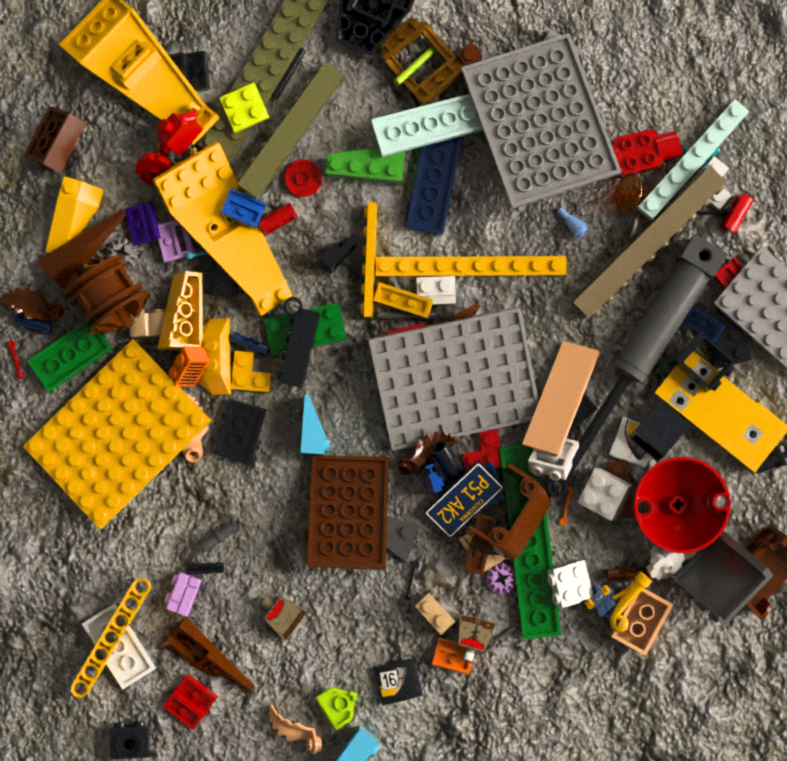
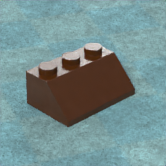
(55, 139)

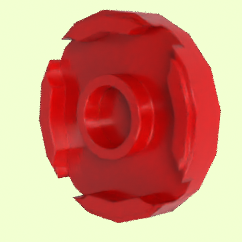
(303, 178)

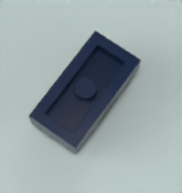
(702, 322)

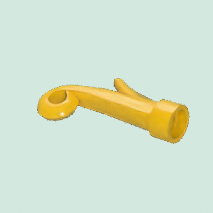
(627, 596)

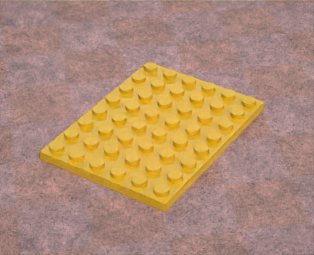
(117, 434)

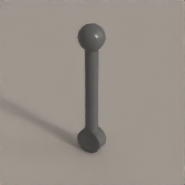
(492, 642)

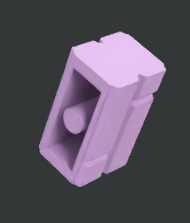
(183, 593)

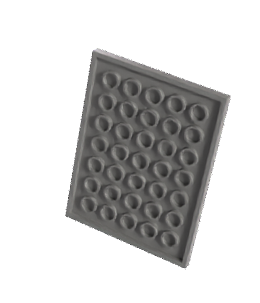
(540, 121)

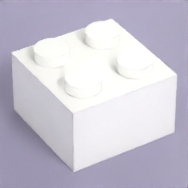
(605, 494)

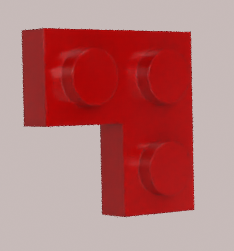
(489, 450)

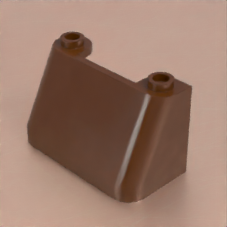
(771, 549)

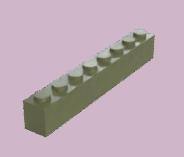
(290, 131)

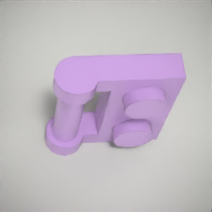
(170, 243)

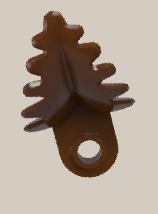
(32, 305)
(422, 455)

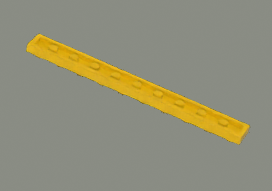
(471, 266)

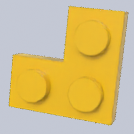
(244, 378)

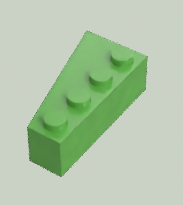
(366, 166)

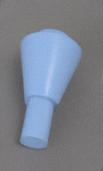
(576, 226)

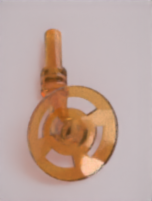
(632, 193)

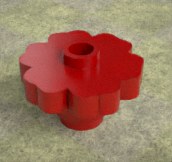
(152, 165)

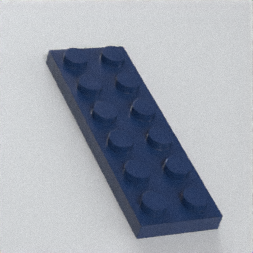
(433, 186)

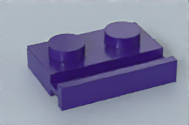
(142, 223)

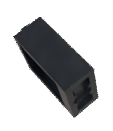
(727, 369)

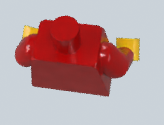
(179, 130)

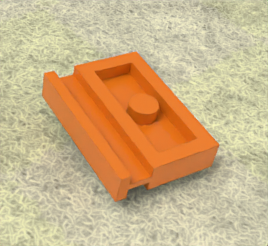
(449, 657)

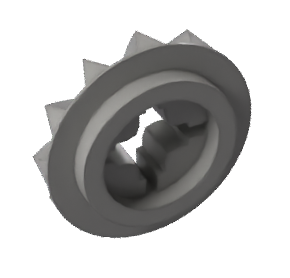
(129, 247)

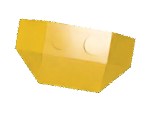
(216, 342)

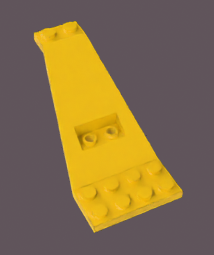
(130, 59)
(194, 198)

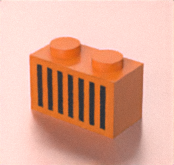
(189, 366)

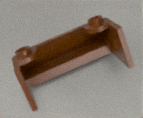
(512, 542)

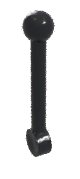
(723, 211)
(415, 564)

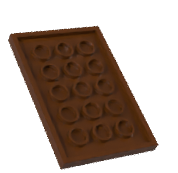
(348, 512)

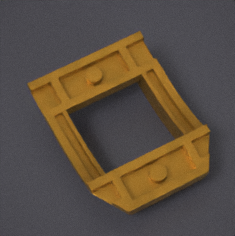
(438, 80)

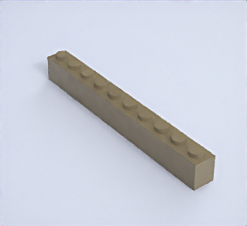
(648, 241)

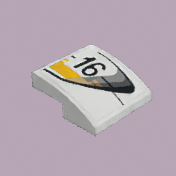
(625, 448)

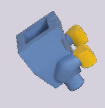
(603, 601)

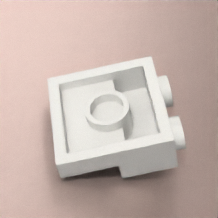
(552, 465)
(570, 584)

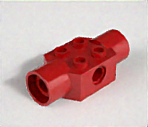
(645, 151)

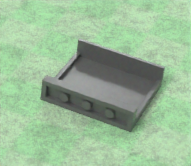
(721, 578)

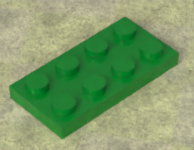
(329, 328)
(68, 356)

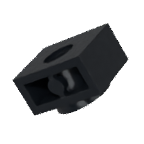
(138, 732)

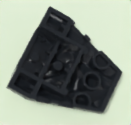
(369, 22)

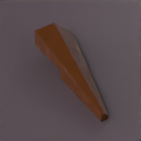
(64, 261)
(193, 645)

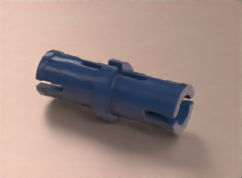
(249, 344)

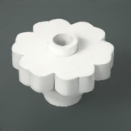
(664, 562)

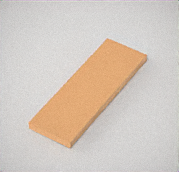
(560, 398)

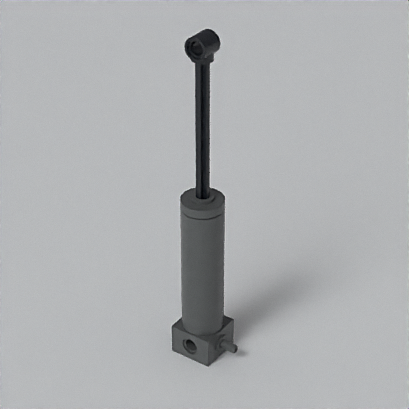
(654, 331)

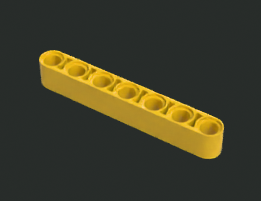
(104, 644)

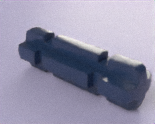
(33, 324)

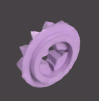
(498, 587)

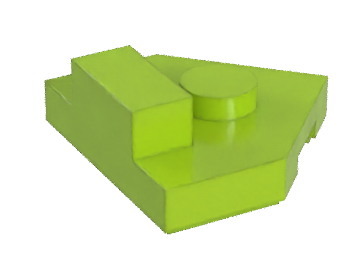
(337, 706)

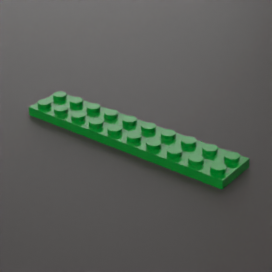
(536, 608)

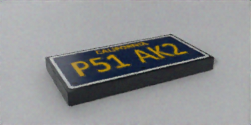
(464, 499)

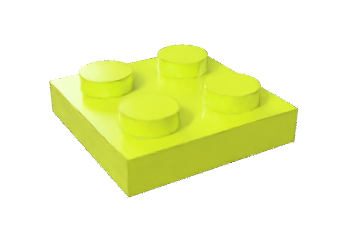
(244, 108)

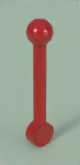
(12, 344)

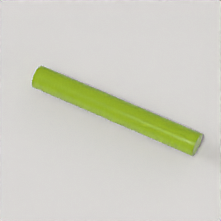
(414, 66)

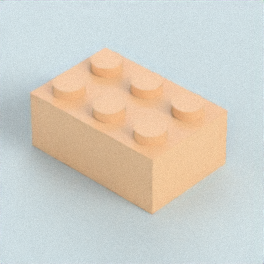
(644, 619)

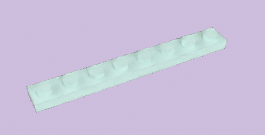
(693, 160)

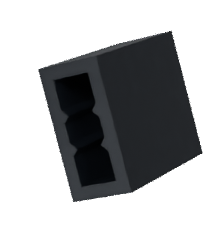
(659, 430)

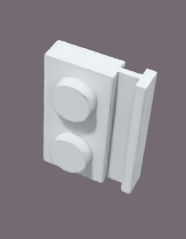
(437, 288)

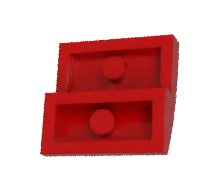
(190, 701)

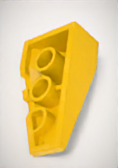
(73, 210)

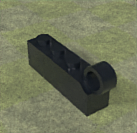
(300, 345)

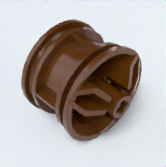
(106, 294)

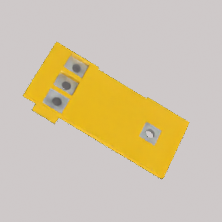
(723, 414)

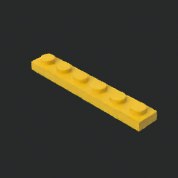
(369, 252)

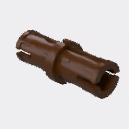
(624, 574)

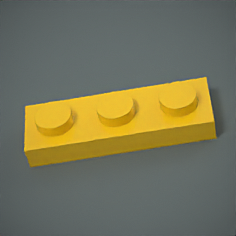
(403, 300)

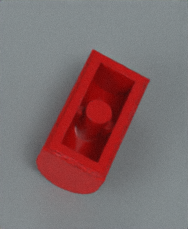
(736, 213)
(277, 219)

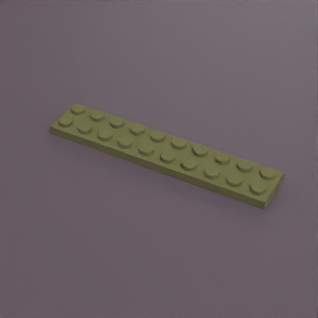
(267, 66)

